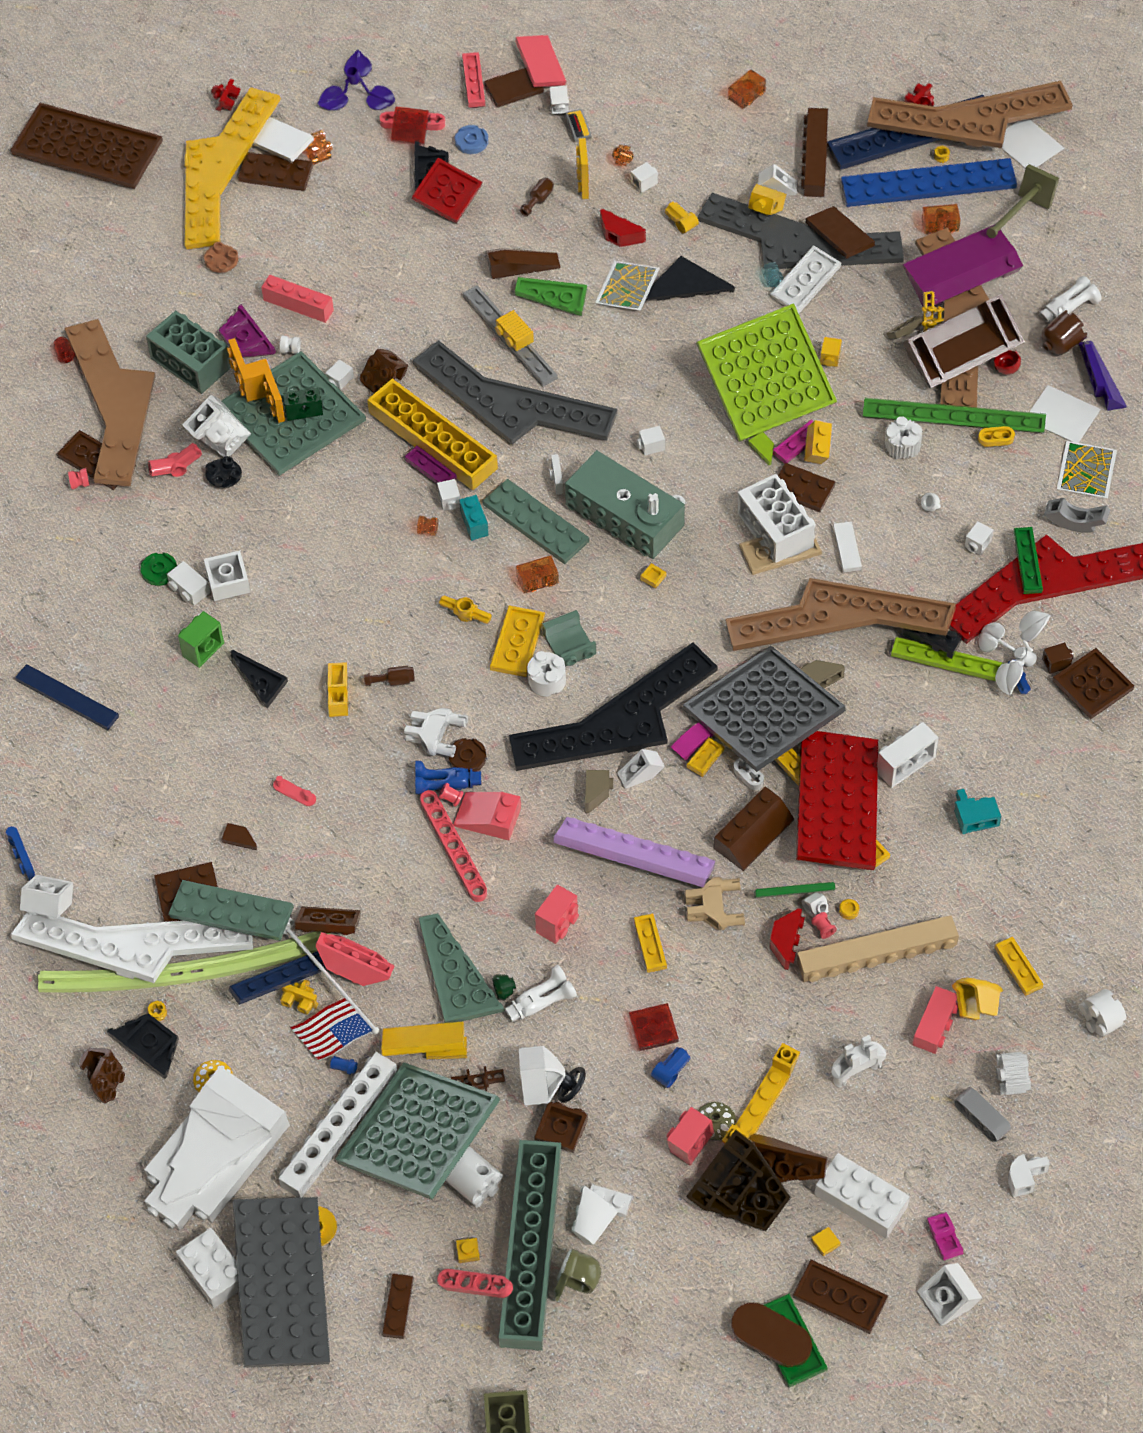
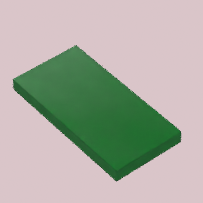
(815, 1364)

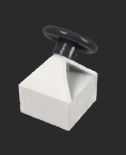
(544, 1074)

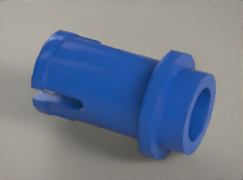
(345, 1065)

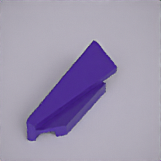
(1100, 377)

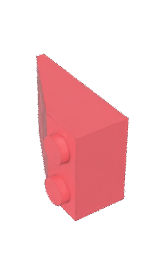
(489, 813)

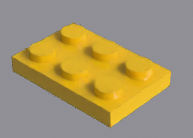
(582, 171)

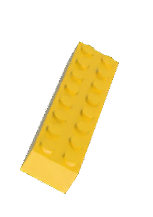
(433, 433)

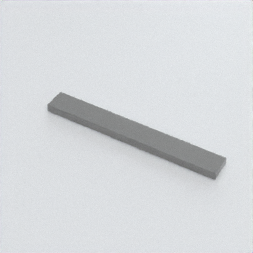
(528, 355)

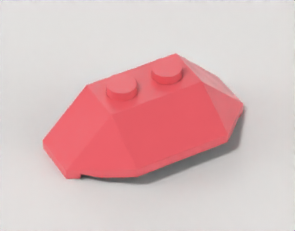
(352, 960)

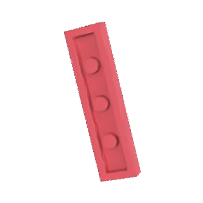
(473, 79)

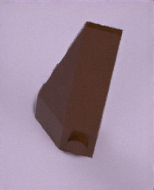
(512, 262)
(789, 1160)

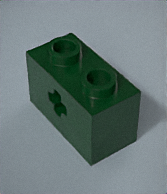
(303, 404)

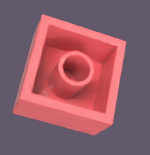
(556, 914)
(690, 1135)

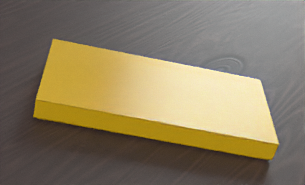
(517, 641)
(423, 1038)

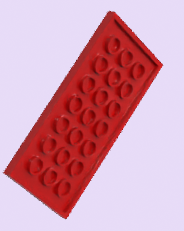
(838, 800)

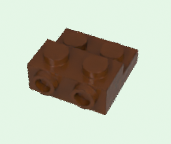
(562, 1125)

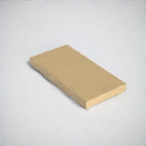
(760, 561)

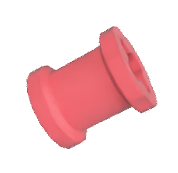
(450, 794)
(824, 926)

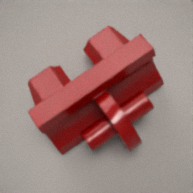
(230, 90)
(922, 97)

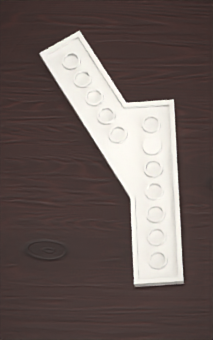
(127, 949)

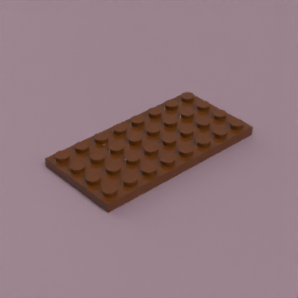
(86, 145)

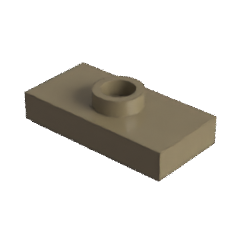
(905, 328)

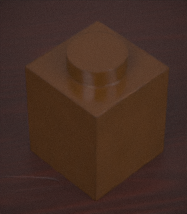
(1057, 657)

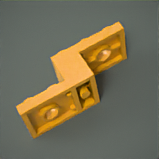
(255, 380)

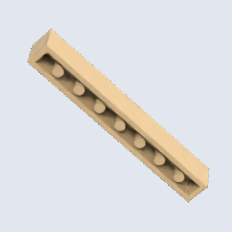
(877, 949)

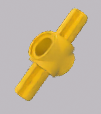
(465, 615)

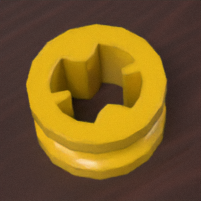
(941, 154)
(160, 1006)

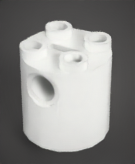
(474, 1178)

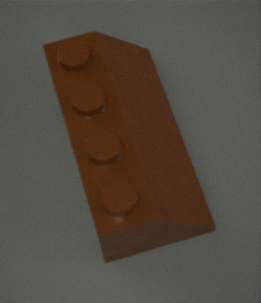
(753, 829)

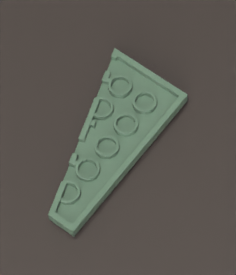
(457, 981)

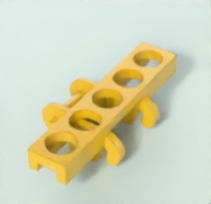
(932, 321)

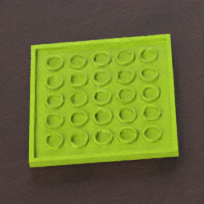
(766, 372)

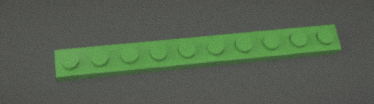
(954, 414)

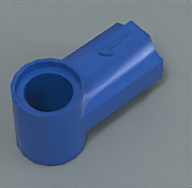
(667, 1071)

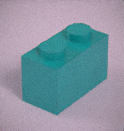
(473, 517)

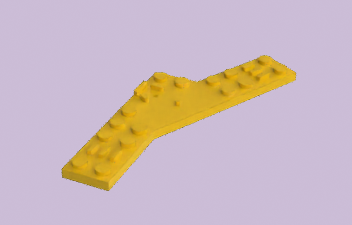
(214, 161)

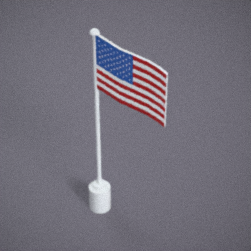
(333, 1025)

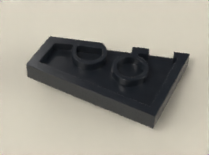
(939, 642)

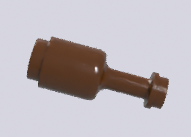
(538, 195)
(395, 676)

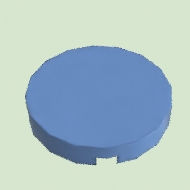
(471, 139)

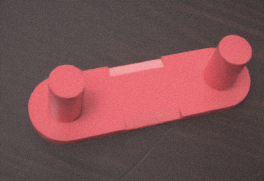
(296, 793)

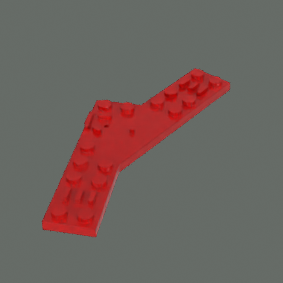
(1059, 574)

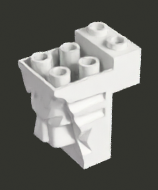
(217, 426)

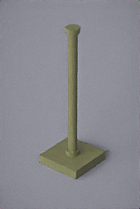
(1035, 187)

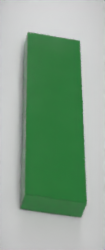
(1027, 560)
(794, 890)

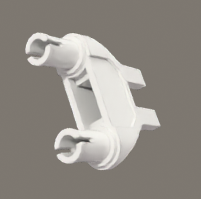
(430, 727)
(857, 1059)

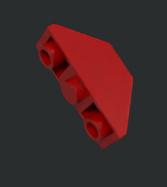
(620, 230)
(786, 936)

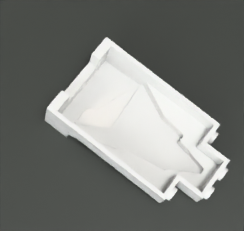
(213, 1150)

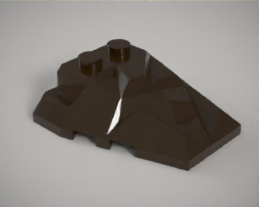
(740, 1185)

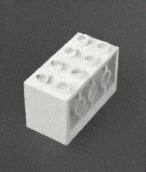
(776, 517)

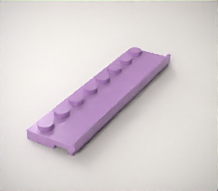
(634, 851)

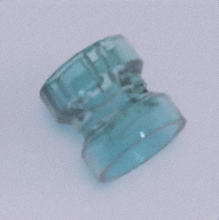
(772, 274)

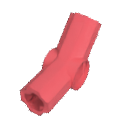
(175, 462)

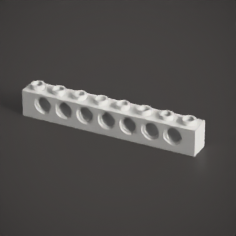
(300, 1183)

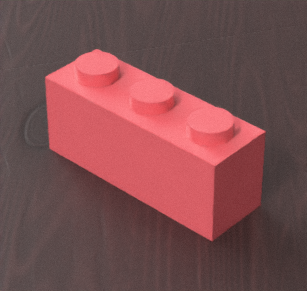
(936, 1020)

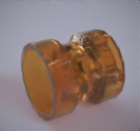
(427, 525)

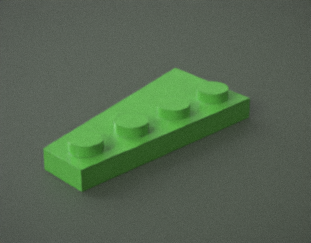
(560, 295)

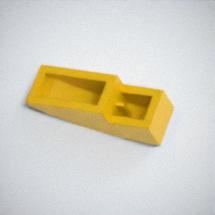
(337, 689)

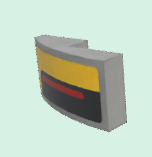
(578, 124)

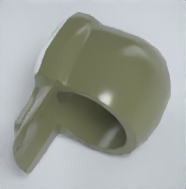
(578, 1273)

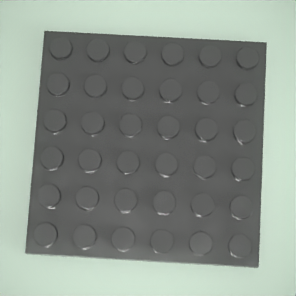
(764, 708)

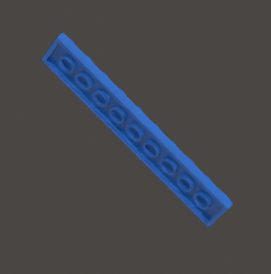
(928, 182)

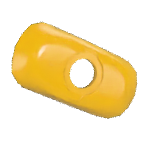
(977, 997)

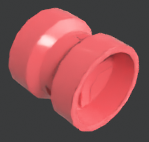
(78, 478)

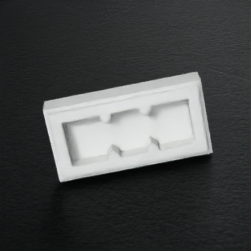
(555, 474)

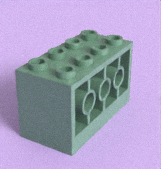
(188, 351)

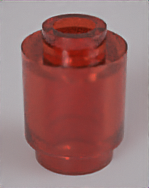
(63, 350)

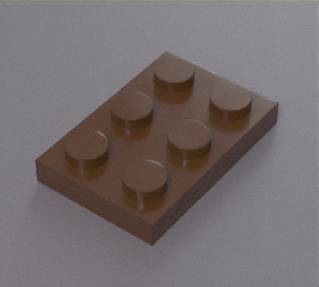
(809, 488)
(327, 920)

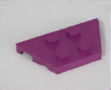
(247, 334)

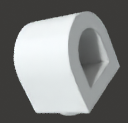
(815, 904)

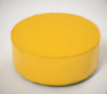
(849, 909)

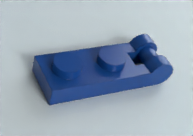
(20, 852)

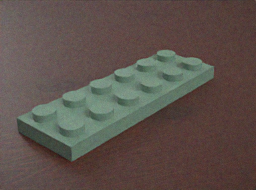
(536, 521)
(231, 910)

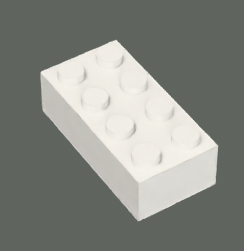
(862, 1195)

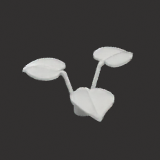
(1010, 674)

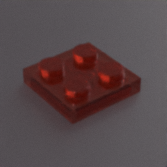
(409, 125)
(653, 1027)

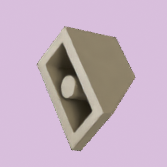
(824, 672)
(597, 788)

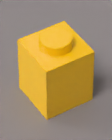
(831, 351)

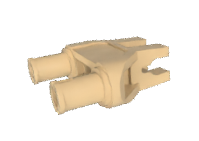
(712, 904)

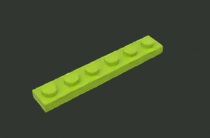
(960, 662)

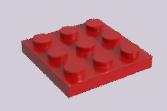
(447, 190)

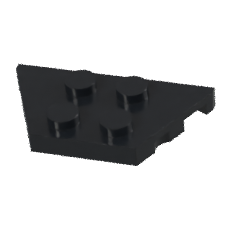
(425, 159)
(148, 1042)

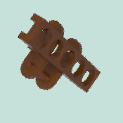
(483, 1084)

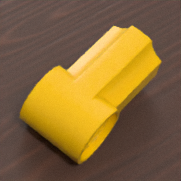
(684, 220)

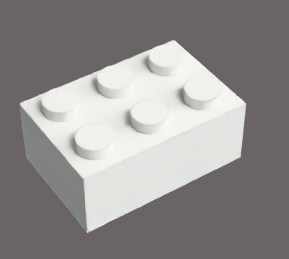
(907, 754)
(210, 1267)

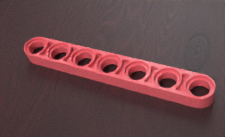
(453, 854)

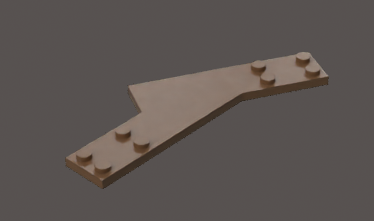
(120, 398)

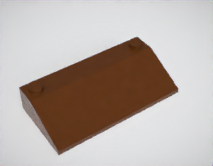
(964, 341)

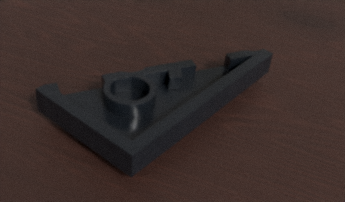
(262, 679)

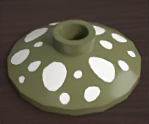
(725, 1120)

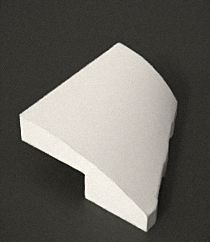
(591, 1216)

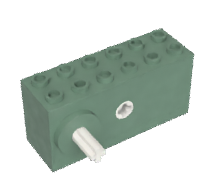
(624, 504)

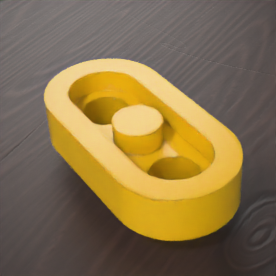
(996, 435)

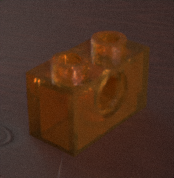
(747, 89)
(940, 217)
(528, 574)

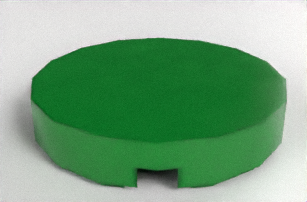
(156, 567)

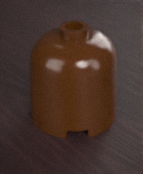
(1063, 333)

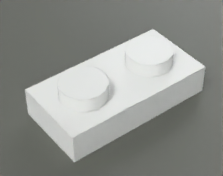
(617, 1200)

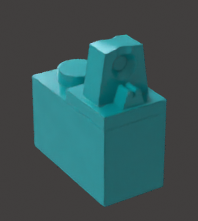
(974, 814)

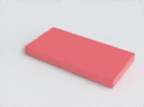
(540, 61)

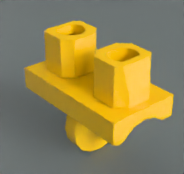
(301, 993)

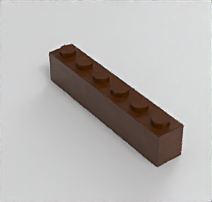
(815, 152)

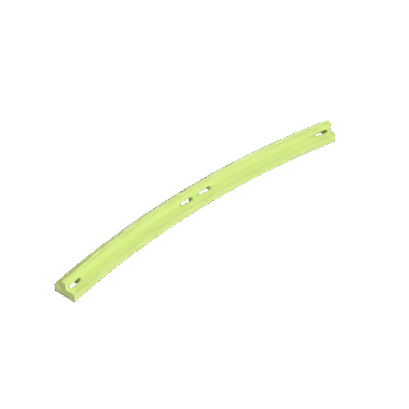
(212, 968)

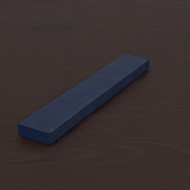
(67, 697)
(275, 978)

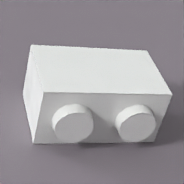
(188, 583)

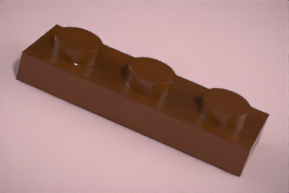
(398, 1306)

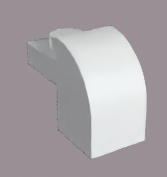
(559, 99)
(1022, 1173)

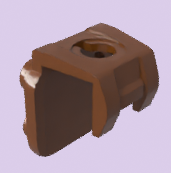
(381, 369)
(102, 1072)

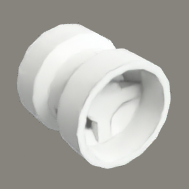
(290, 344)

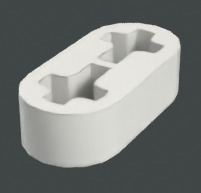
(746, 776)

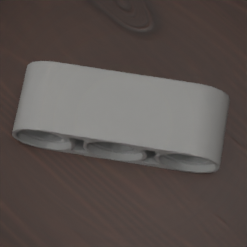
(982, 1114)

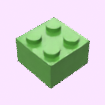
(201, 639)

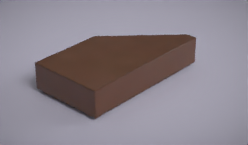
(238, 836)

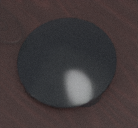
(223, 472)

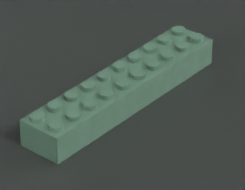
(530, 1245)

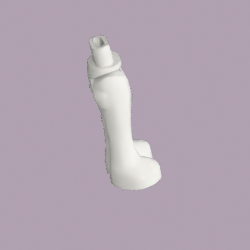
(1063, 302)
(531, 1002)

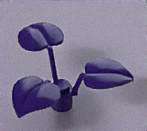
(356, 67)

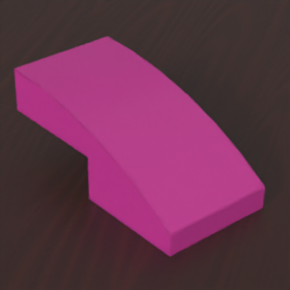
(691, 740)
(944, 1236)

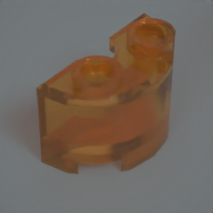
(319, 148)

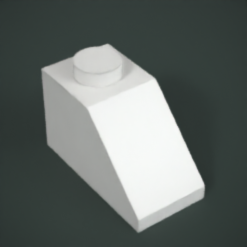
(777, 179)
(641, 768)

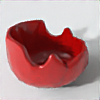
(1007, 362)

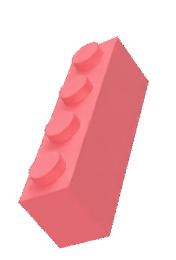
(297, 298)

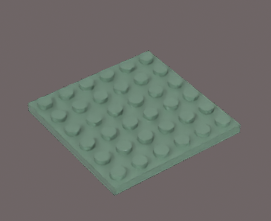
(292, 441)
(418, 1130)

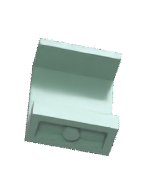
(568, 638)

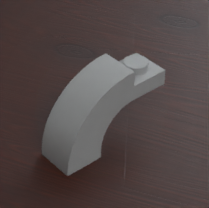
(1075, 518)

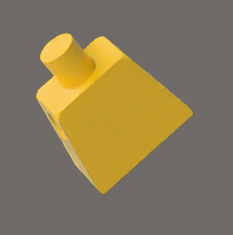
(764, 200)

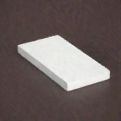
(282, 139)
(806, 279)

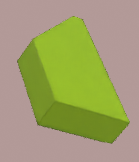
(762, 446)

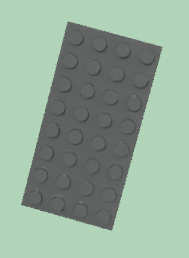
(280, 1282)

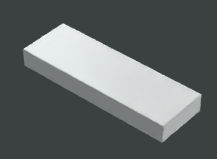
(847, 547)

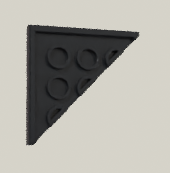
(687, 280)

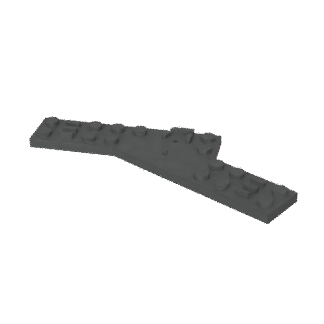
(788, 240)
(509, 407)

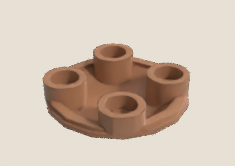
(221, 258)

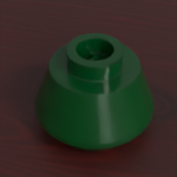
(503, 986)

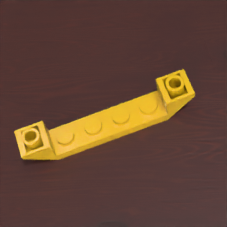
(767, 1093)

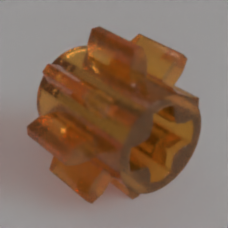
(622, 155)

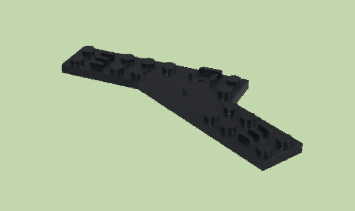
(622, 724)

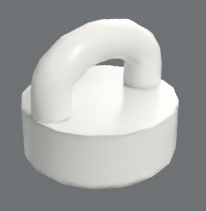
(930, 502)

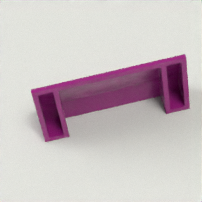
(962, 266)

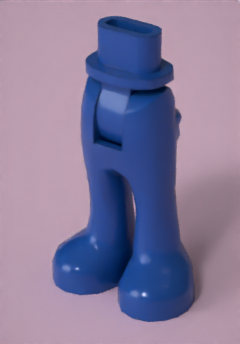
(456, 777)

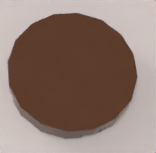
(468, 754)

